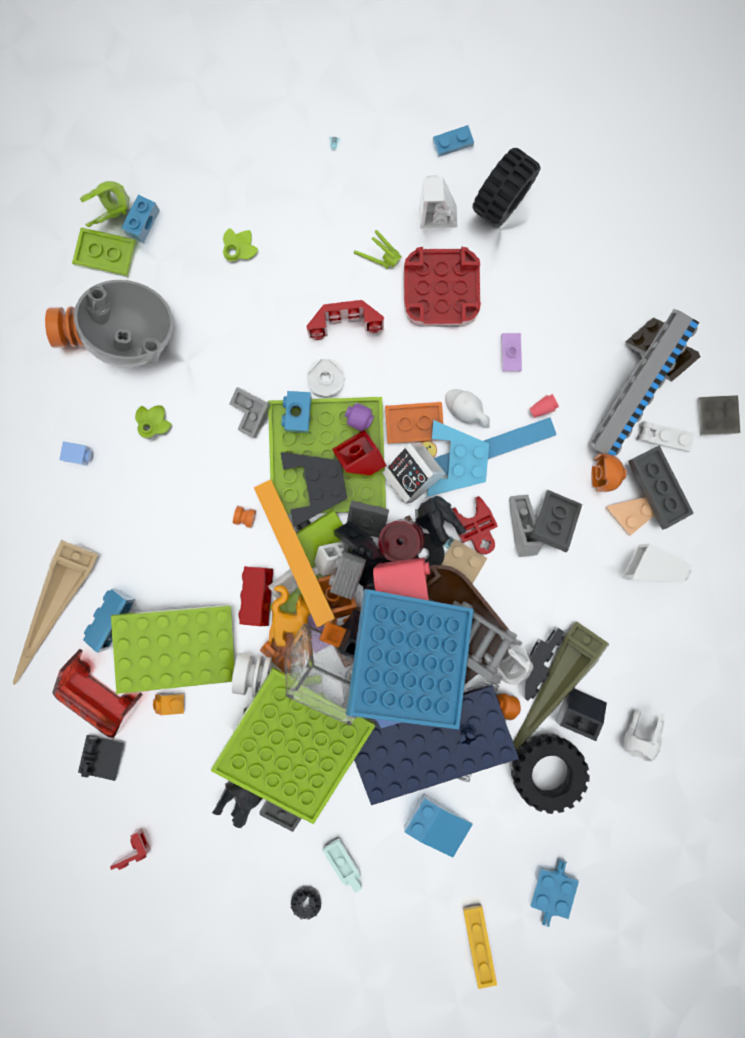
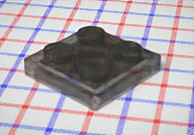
(719, 415)

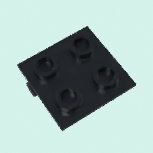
(100, 758)

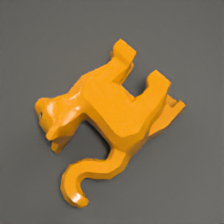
(286, 622)

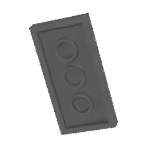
(660, 487)

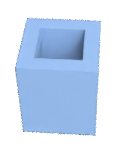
(75, 453)

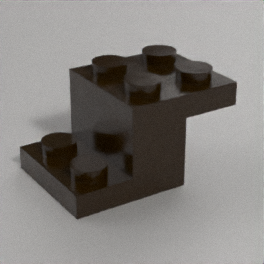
(643, 338)

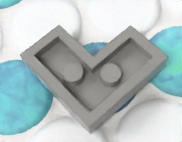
(254, 409)

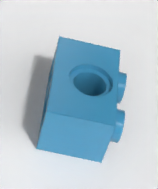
(140, 218)
(297, 400)

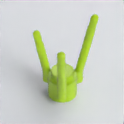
(390, 257)

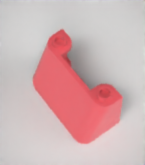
(403, 578)

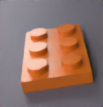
(412, 422)

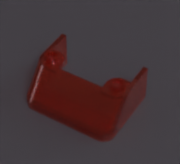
(91, 699)

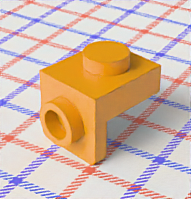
(168, 704)

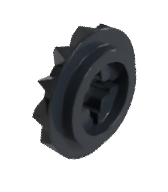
(300, 896)

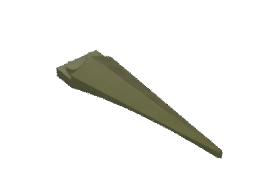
(575, 658)

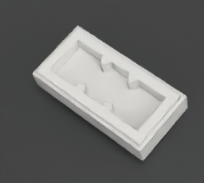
(286, 580)

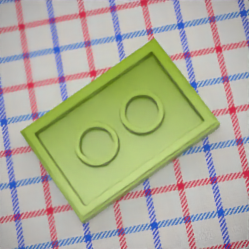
(104, 252)
(319, 534)

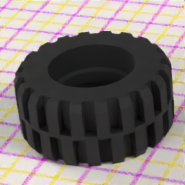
(506, 187)
(568, 791)

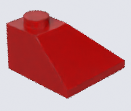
(359, 455)

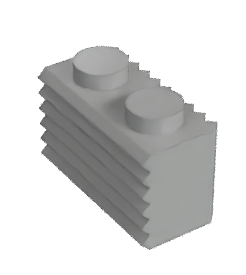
(347, 575)

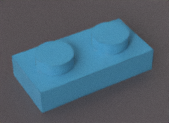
(453, 140)

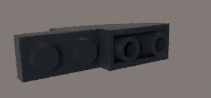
(539, 654)

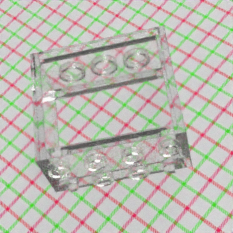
(318, 674)

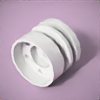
(248, 674)

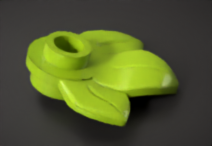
(240, 243)
(154, 419)

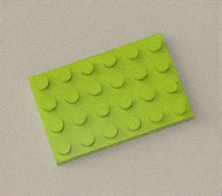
(172, 648)

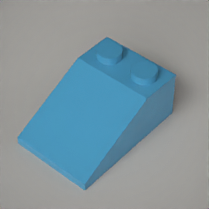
(437, 826)

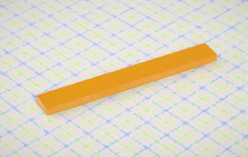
(294, 553)

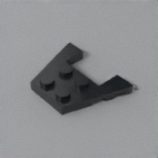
(323, 482)

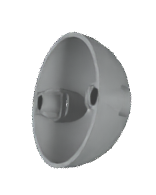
(131, 327)

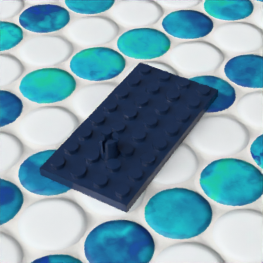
(418, 756)

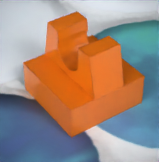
(332, 634)

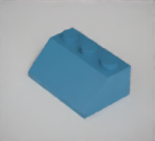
(99, 633)

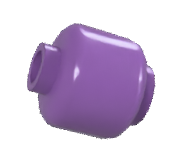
(359, 417)

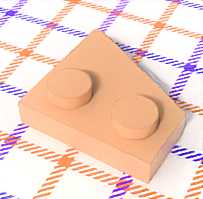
(631, 514)

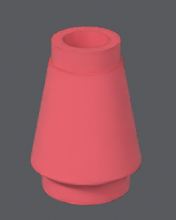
(544, 406)

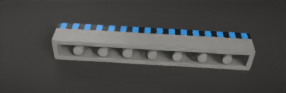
(644, 382)

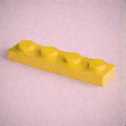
(479, 946)

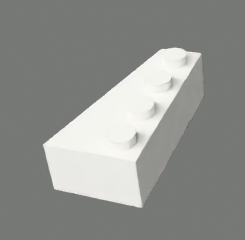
(437, 204)

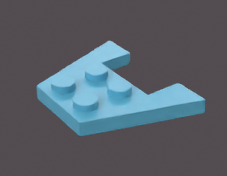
(466, 459)

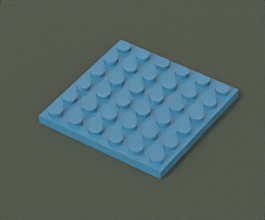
(410, 660)

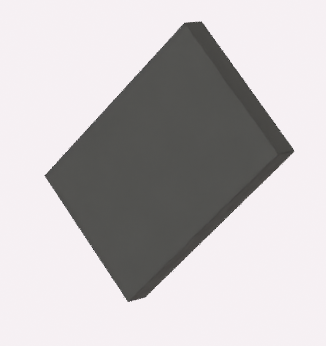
(556, 521)

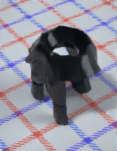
(432, 516)
(244, 803)

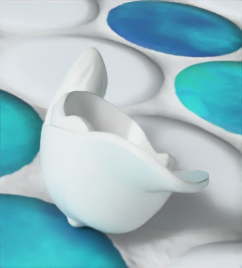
(466, 407)

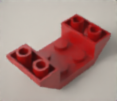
(344, 310)

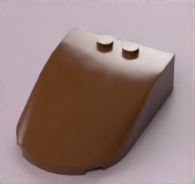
(450, 585)

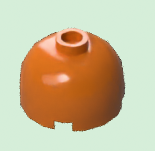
(607, 473)

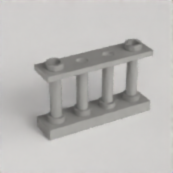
(475, 662)

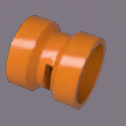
(245, 517)

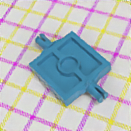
(554, 893)

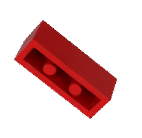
(255, 596)

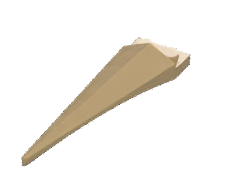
(64, 576)

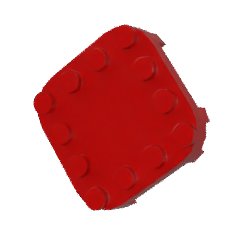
(442, 286)

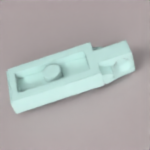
(343, 864)

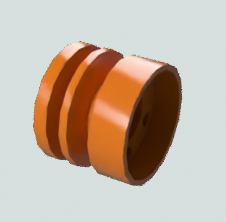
(61, 327)

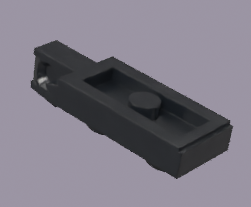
(357, 540)

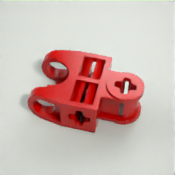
(480, 533)

